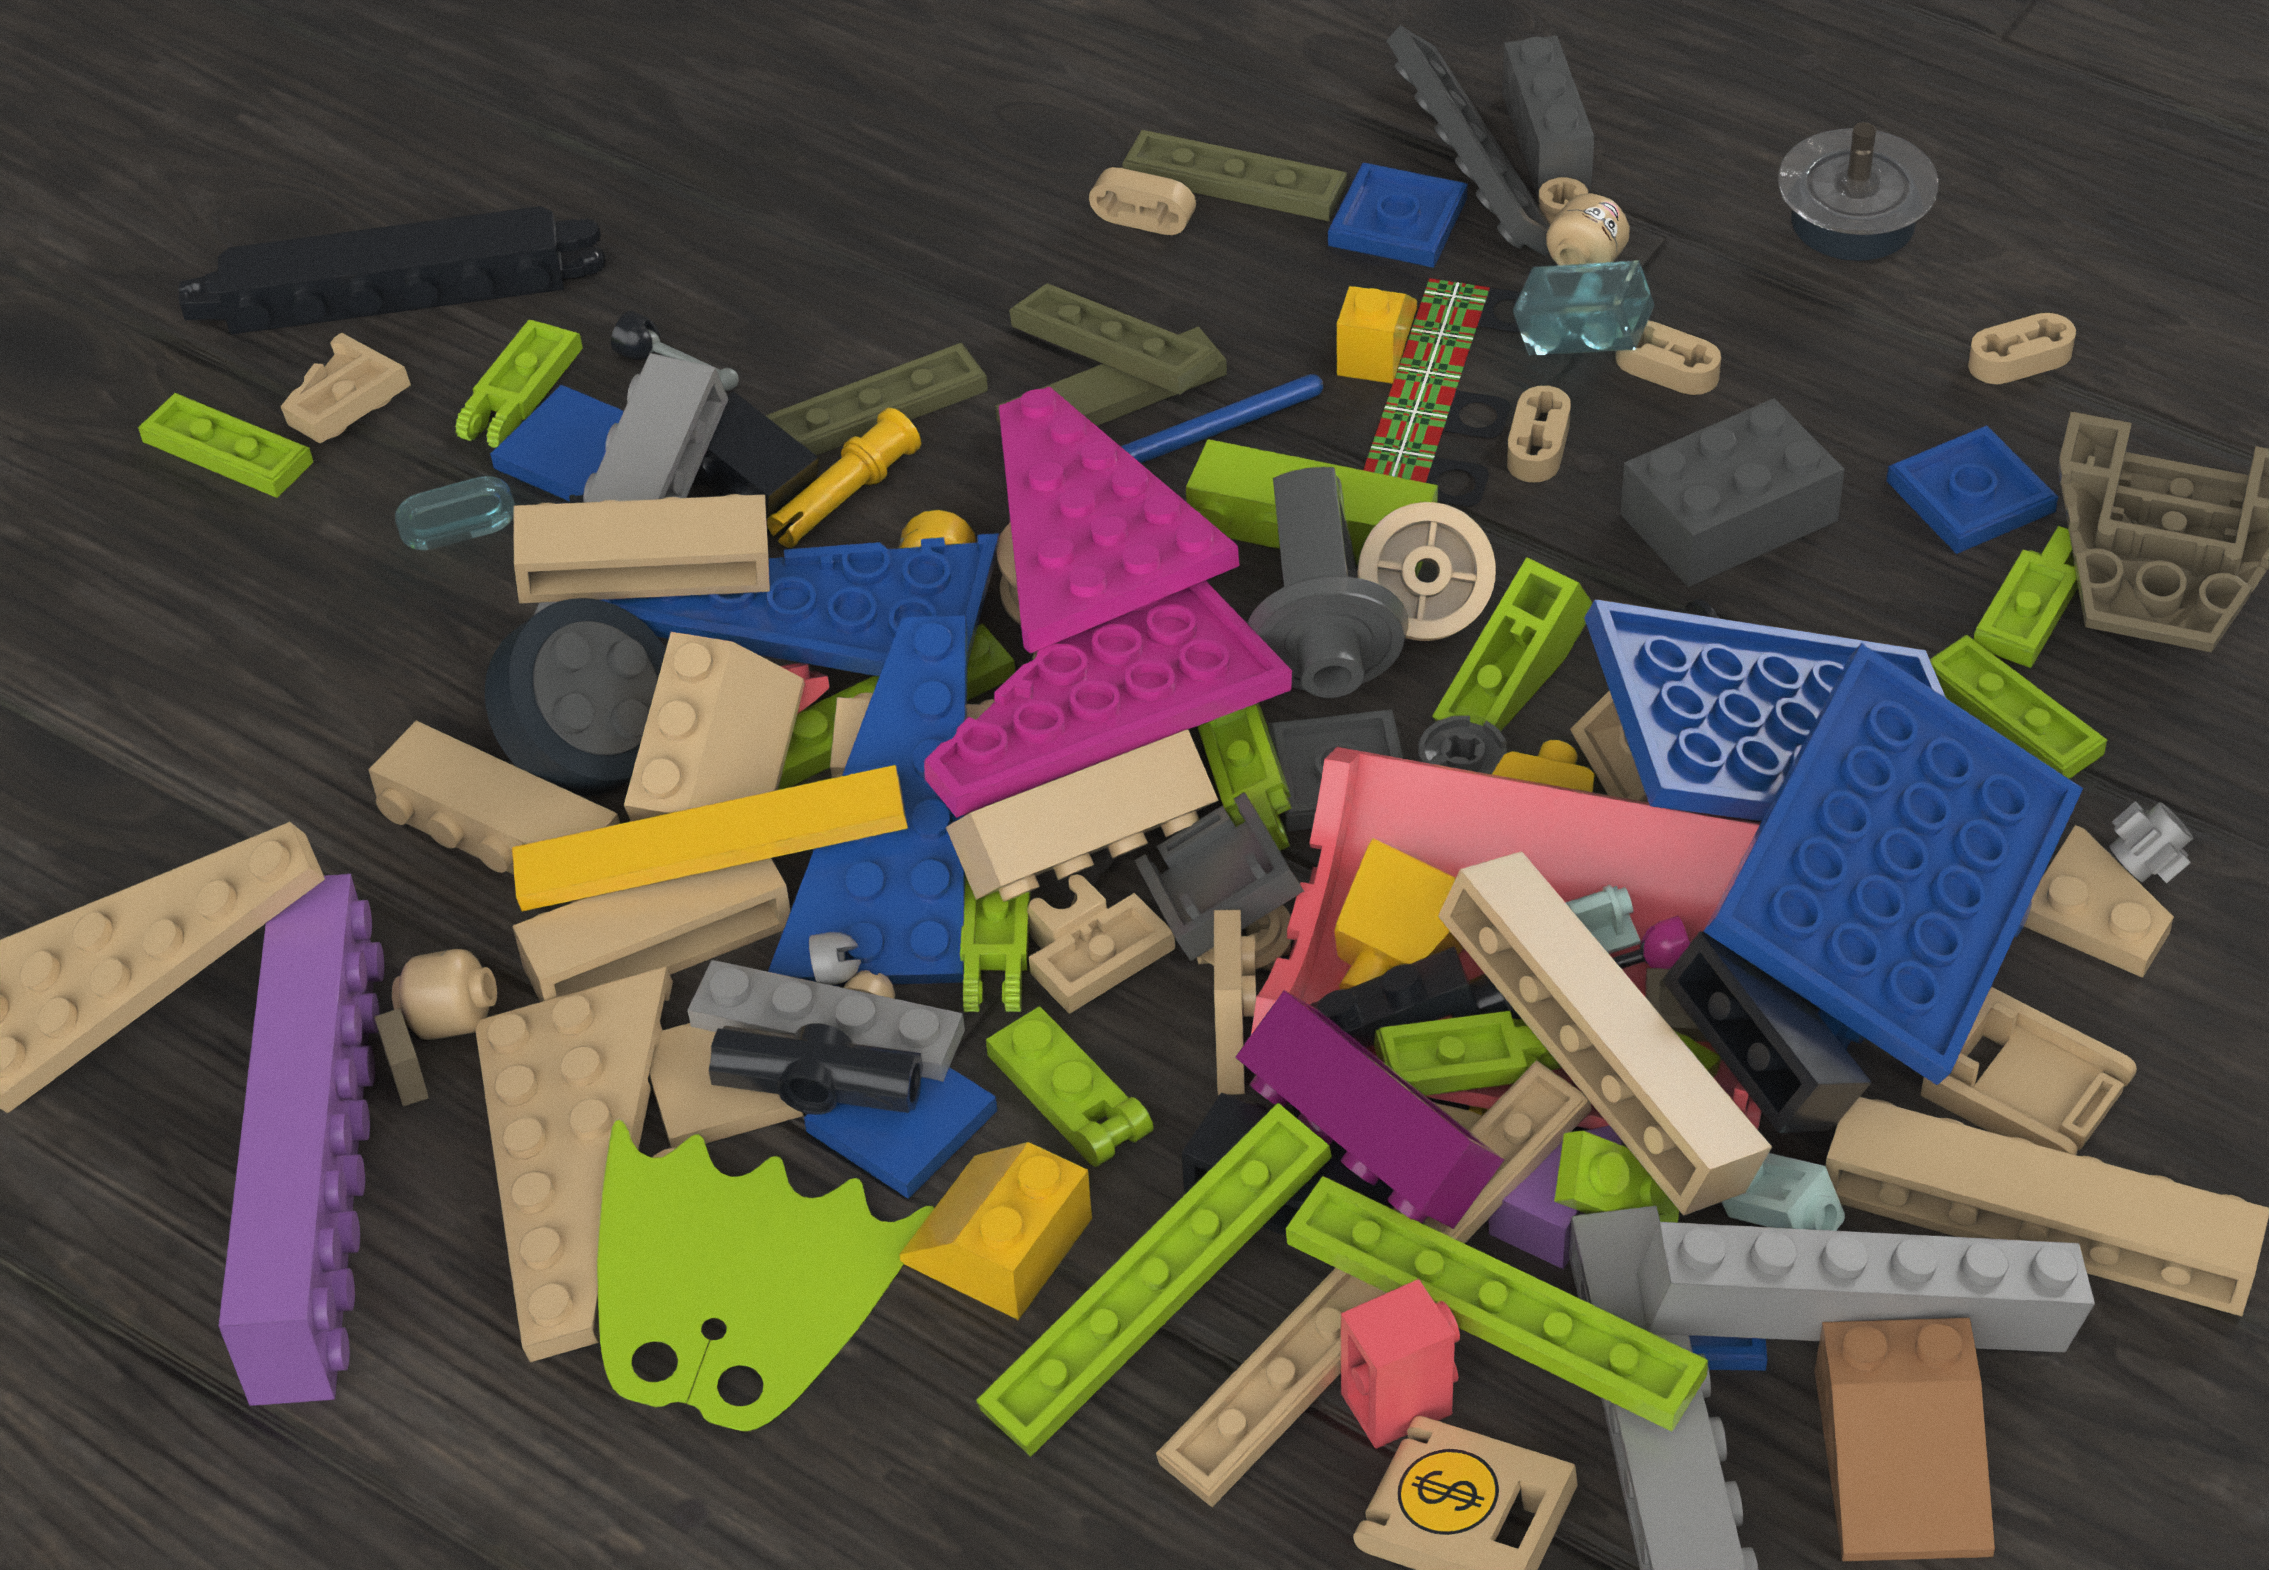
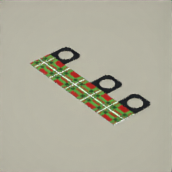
(1425, 386)

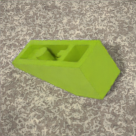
(1518, 647)

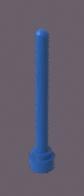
(1225, 418)

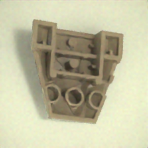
(2160, 541)

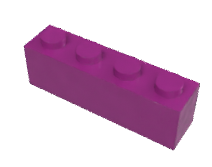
(1369, 1111)

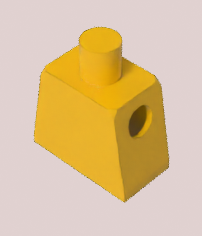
(1391, 914)

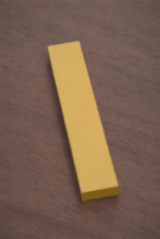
(708, 838)

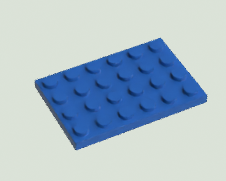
(1720, 701)
(1896, 863)

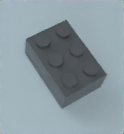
(1731, 492)

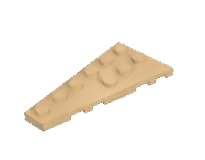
(116, 958)
(552, 1093)

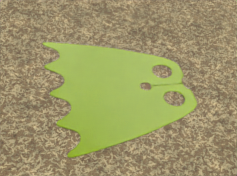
(744, 1249)

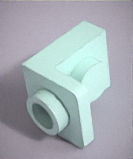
(1789, 1196)

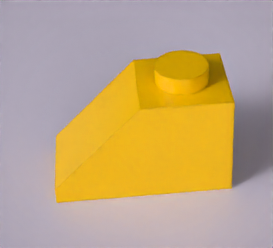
(1373, 333)

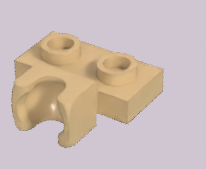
(1093, 946)

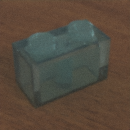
(1584, 308)

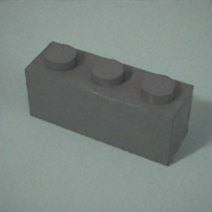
(1547, 111)

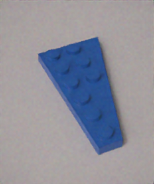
(835, 601)
(903, 887)

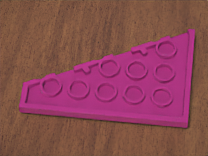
(1093, 524)
(1107, 696)

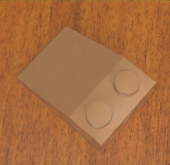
(1905, 1439)

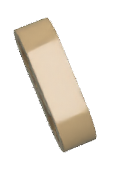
(1142, 201)
(2021, 348)
(1673, 360)
(1529, 432)

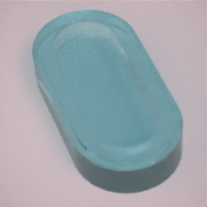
(455, 513)

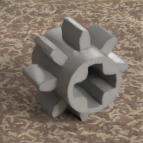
(2151, 842)

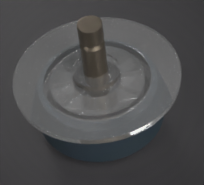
(1857, 191)

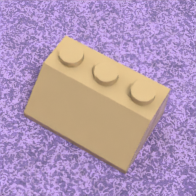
(712, 728)

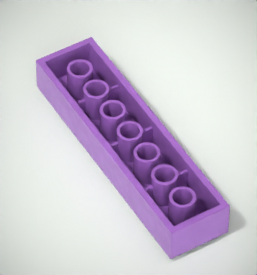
(301, 1149)

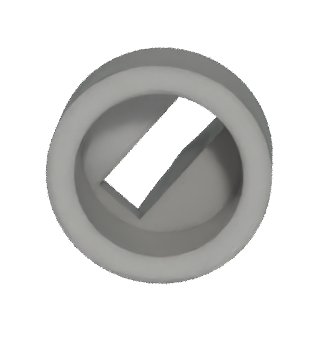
(829, 958)

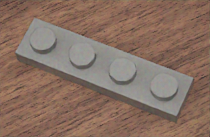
(784, 1003)

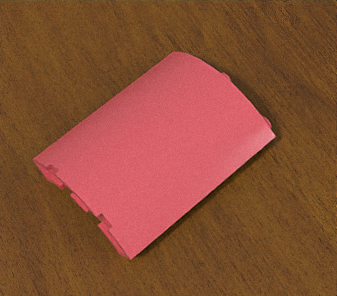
(1465, 817)

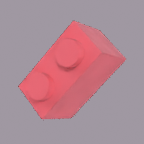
(1398, 1361)

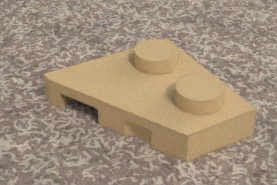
(1232, 996)

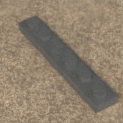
(1466, 132)

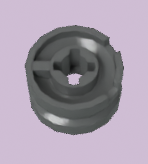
(1462, 745)

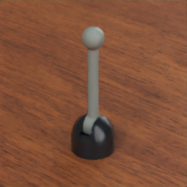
(638, 336)

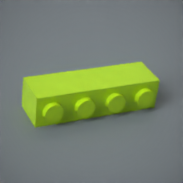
(1237, 495)

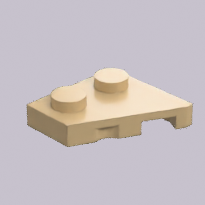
(343, 390)
(2098, 907)

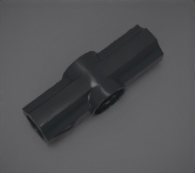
(816, 1069)

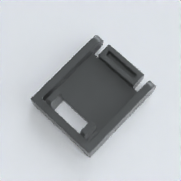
(1218, 869)

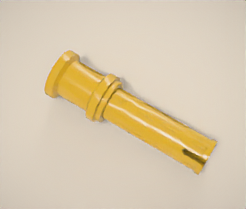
(862, 463)

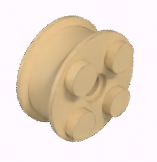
(1455, 548)

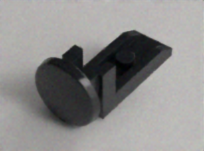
(1412, 995)

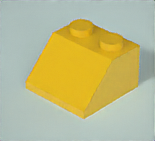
(1004, 1226)

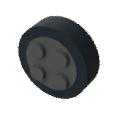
(574, 693)

